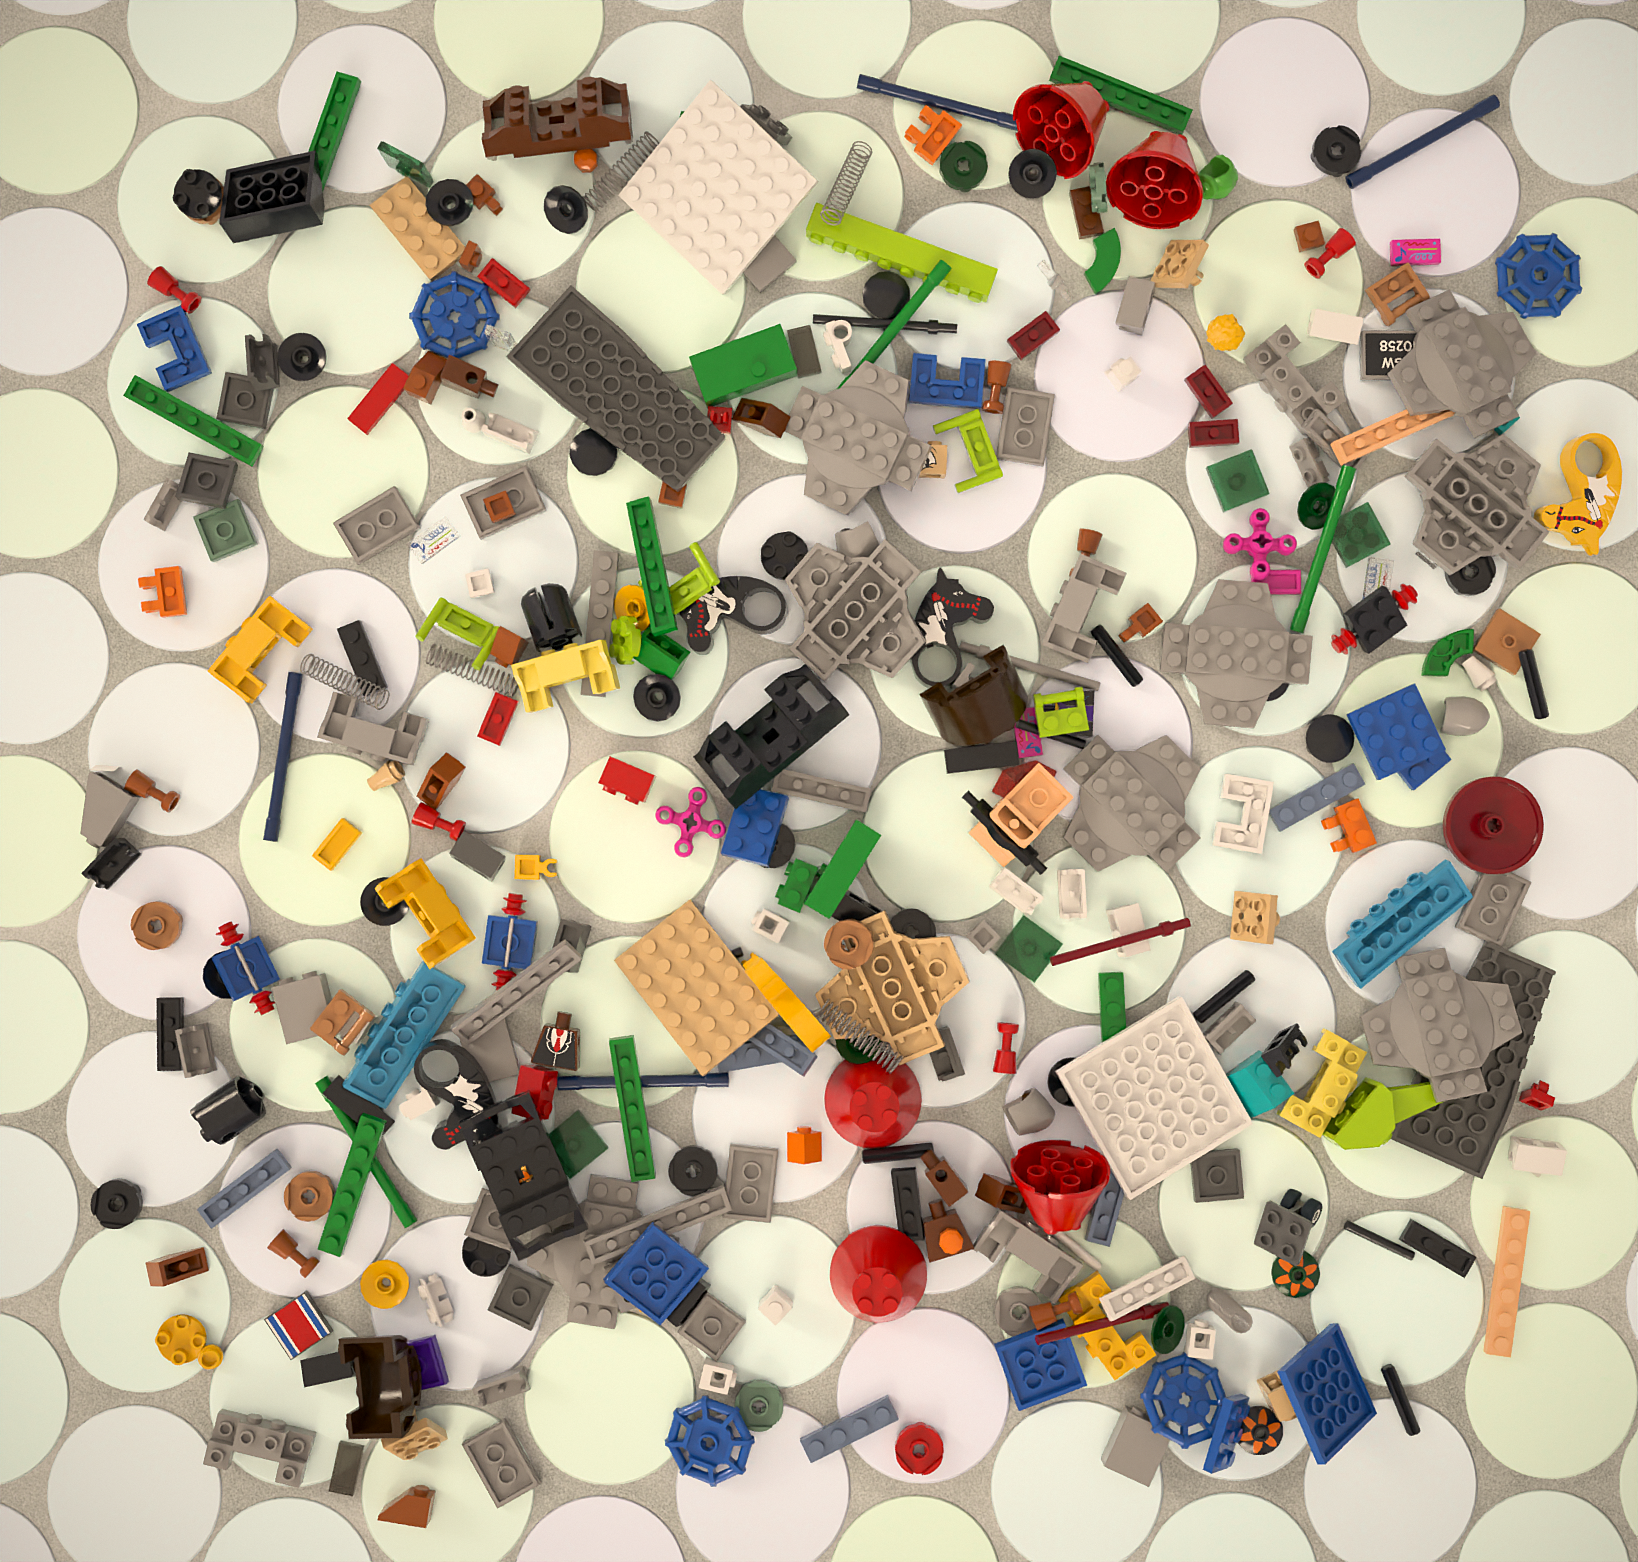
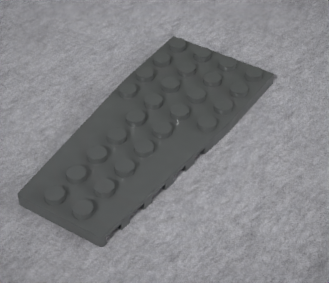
(616, 389)
(1468, 1128)

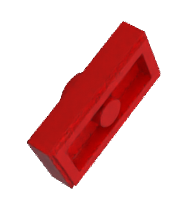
(503, 283)
(497, 718)

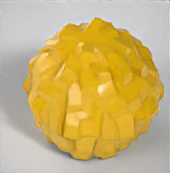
(1225, 333)

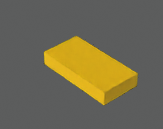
(337, 844)

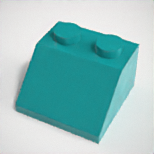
(1258, 1086)

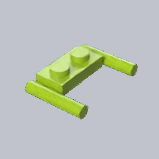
(977, 446)
(693, 584)
(463, 625)

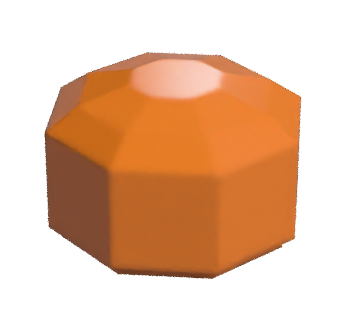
(585, 160)
(951, 1241)

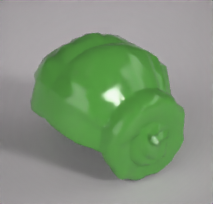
(1218, 177)

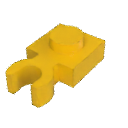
(530, 867)

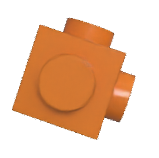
(804, 1145)

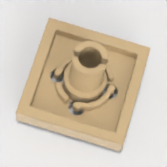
(1180, 264)
(1258, 920)
(422, 1436)

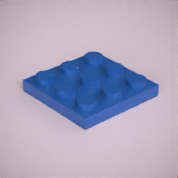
(1396, 732)
(656, 1273)
(1039, 1371)

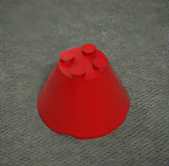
(1062, 123)
(1156, 182)
(871, 1104)
(1059, 1182)
(878, 1274)

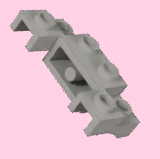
(1286, 383)
(1077, 599)
(360, 735)
(1033, 1248)
(261, 1439)

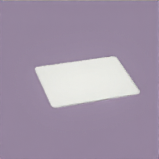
(104, 768)

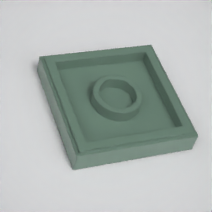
(225, 530)

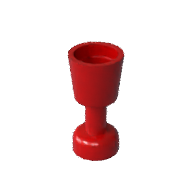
(1337, 246)
(168, 285)
(430, 818)
(1006, 1058)

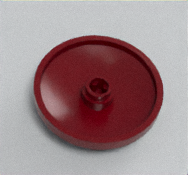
(1493, 825)

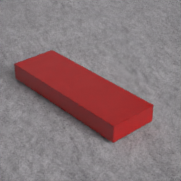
(379, 399)

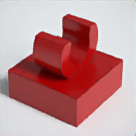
(721, 418)
(1537, 1096)

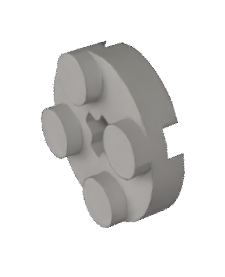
(1007, 1301)

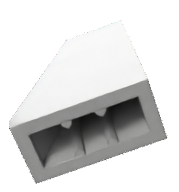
(105, 809)

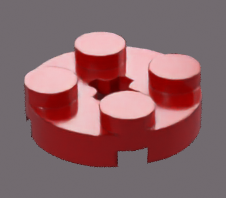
(916, 1463)

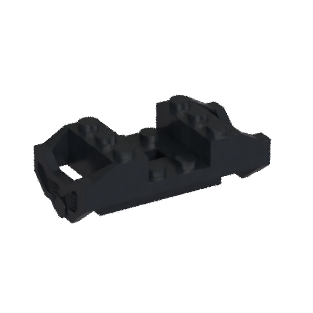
(771, 736)
(527, 1202)

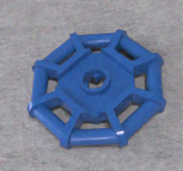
(1525, 280)
(442, 309)
(1172, 1391)
(719, 1431)

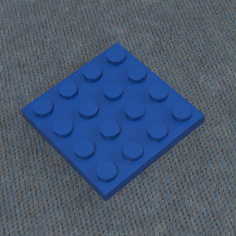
(1327, 1393)

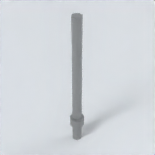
(1030, 666)

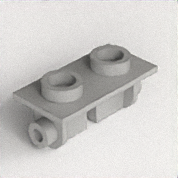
(1304, 454)
(163, 506)

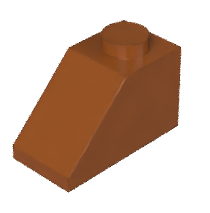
(425, 377)
(508, 647)
(440, 780)
(176, 1267)
(410, 1508)

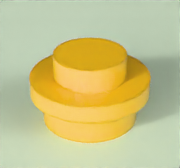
(210, 1356)

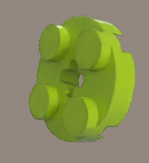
(625, 640)

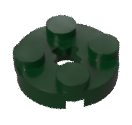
(962, 152)

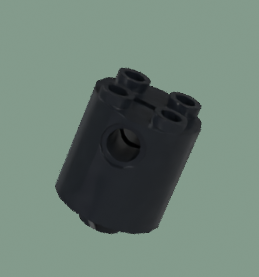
(229, 1110)

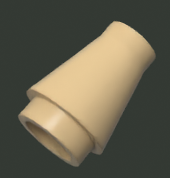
(387, 775)

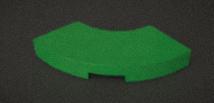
(1106, 260)
(1447, 651)

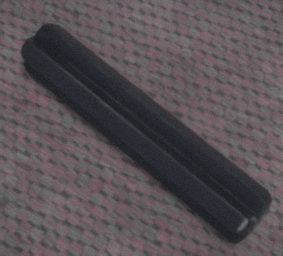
(1117, 655)
(1533, 684)
(1224, 996)
(895, 1153)
(1400, 1400)

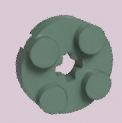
(1098, 181)
(770, 1395)

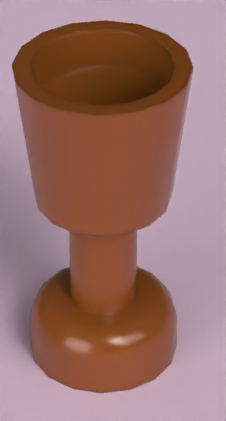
(997, 377)
(1087, 542)
(143, 786)
(286, 1246)
(1045, 1313)

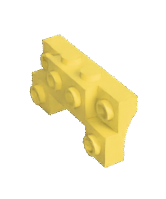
(562, 667)
(1330, 1086)

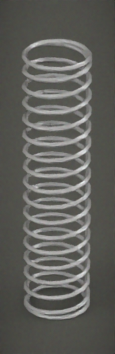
(651, 143)
(838, 179)
(433, 647)
(343, 681)
(897, 1061)
(1228, 1314)

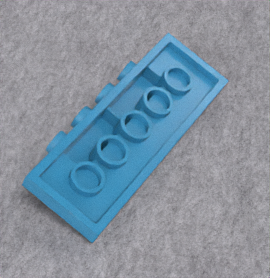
(1401, 922)
(402, 1034)

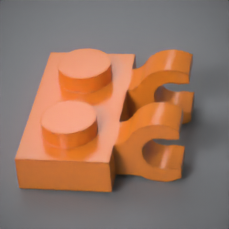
(937, 137)
(170, 592)
(1354, 826)

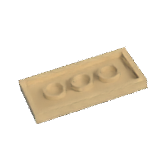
(426, 241)

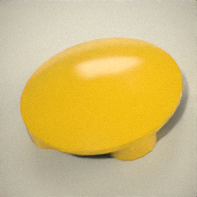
(181, 1339)

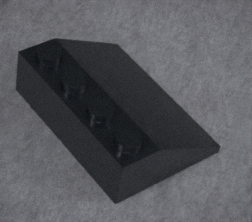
(272, 197)

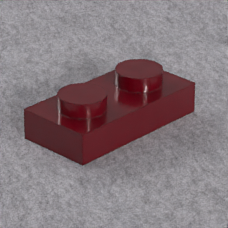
(1033, 335)
(1208, 391)
(1213, 433)

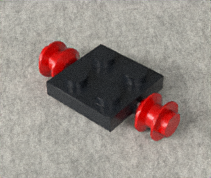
(1375, 619)

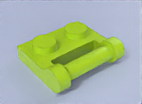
(1063, 720)

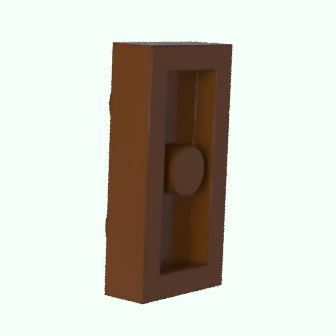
(1087, 222)

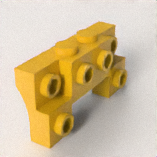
(253, 644)
(432, 909)
(1106, 1342)

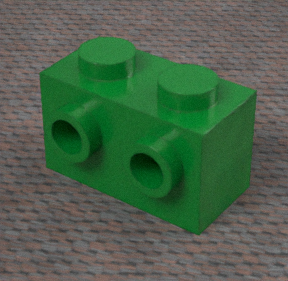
(659, 654)
(797, 886)

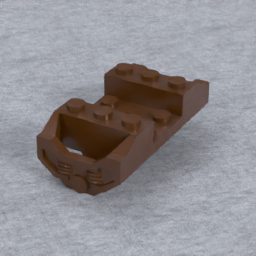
(558, 124)

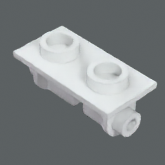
(437, 1309)

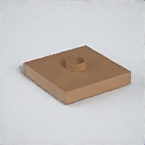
(1504, 640)

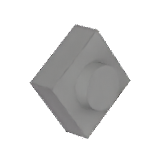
(983, 937)

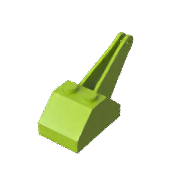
(1374, 1111)

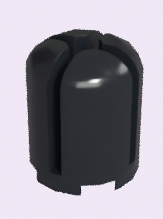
(561, 613)

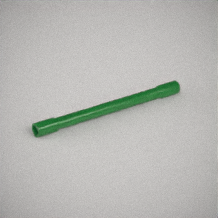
(933, 279)
(1303, 610)
(400, 1207)

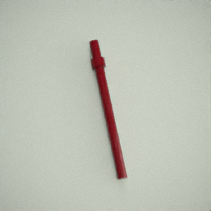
(1164, 928)
(1144, 1312)

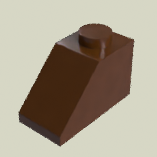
(761, 417)
(1000, 1193)

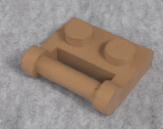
(1393, 287)
(336, 1016)

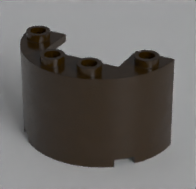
(981, 706)
(386, 1385)

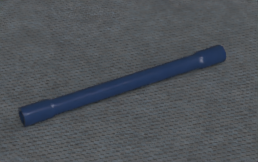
(878, 86)
(1477, 111)
(273, 820)
(648, 1081)

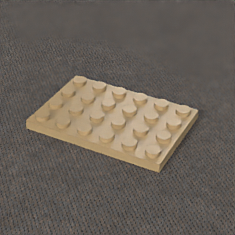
(696, 987)

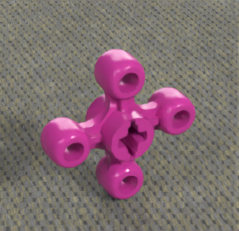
(1254, 550)
(679, 819)

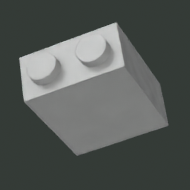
(301, 1004)
(1134, 1447)

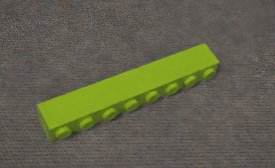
(900, 252)

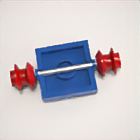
(509, 940)
(245, 968)

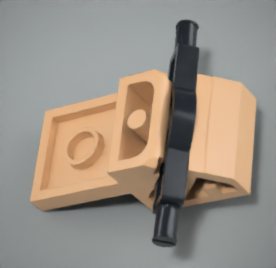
(1018, 818)

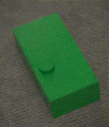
(743, 365)
(842, 869)

